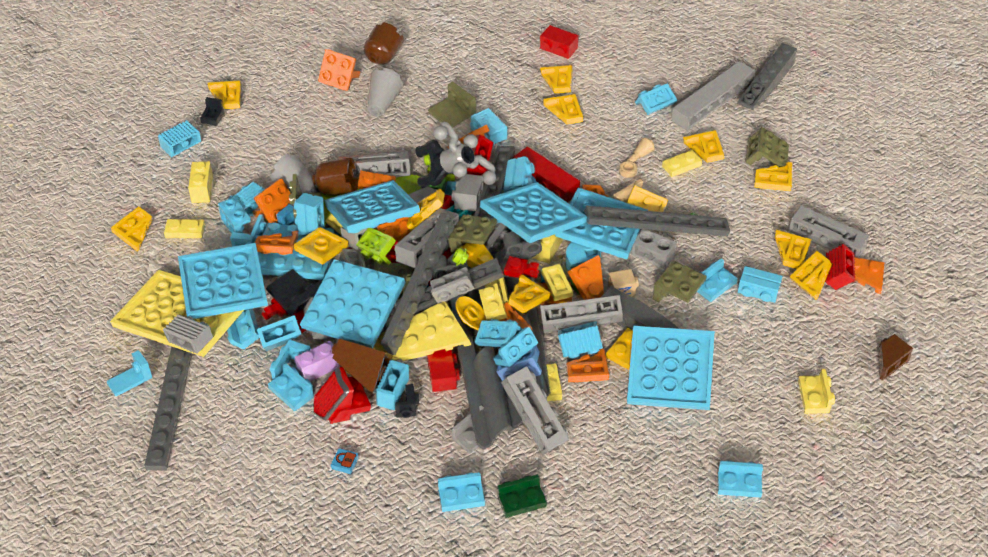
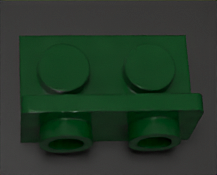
(521, 496)

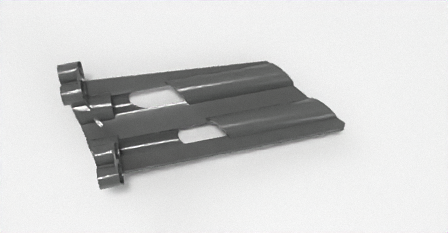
(480, 371)

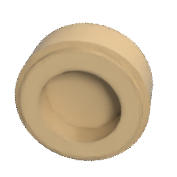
(628, 169)

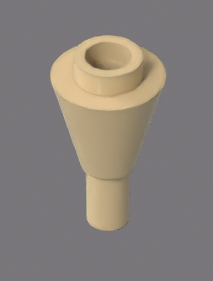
(644, 147)

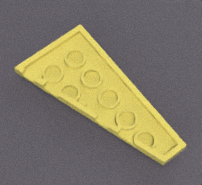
(428, 332)

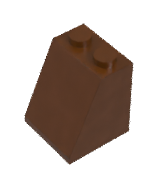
(362, 362)

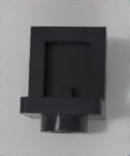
(213, 111)
(407, 408)

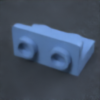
(528, 360)

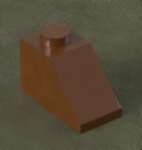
(892, 355)

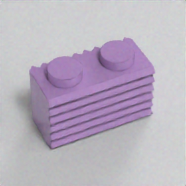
(316, 362)

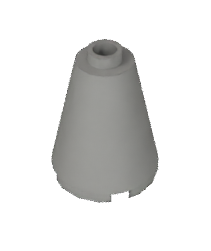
(383, 89)
(290, 165)

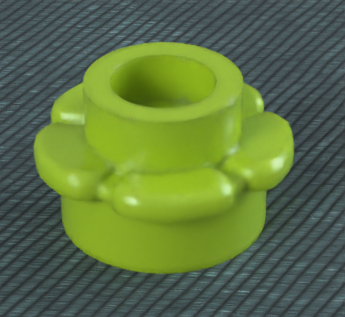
(460, 256)

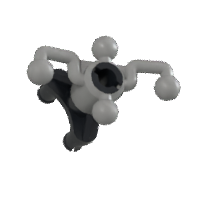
(452, 160)

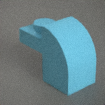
(578, 254)

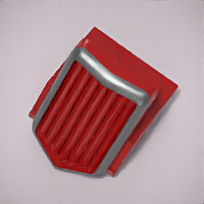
(340, 398)

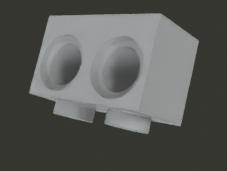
(654, 248)

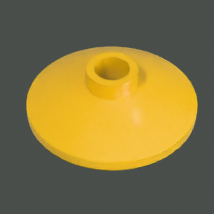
(470, 312)

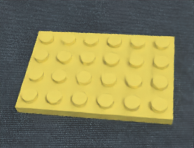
(158, 304)

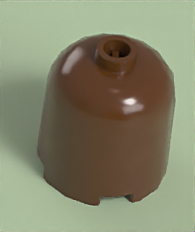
(383, 44)
(336, 177)

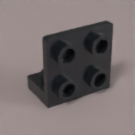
(292, 292)

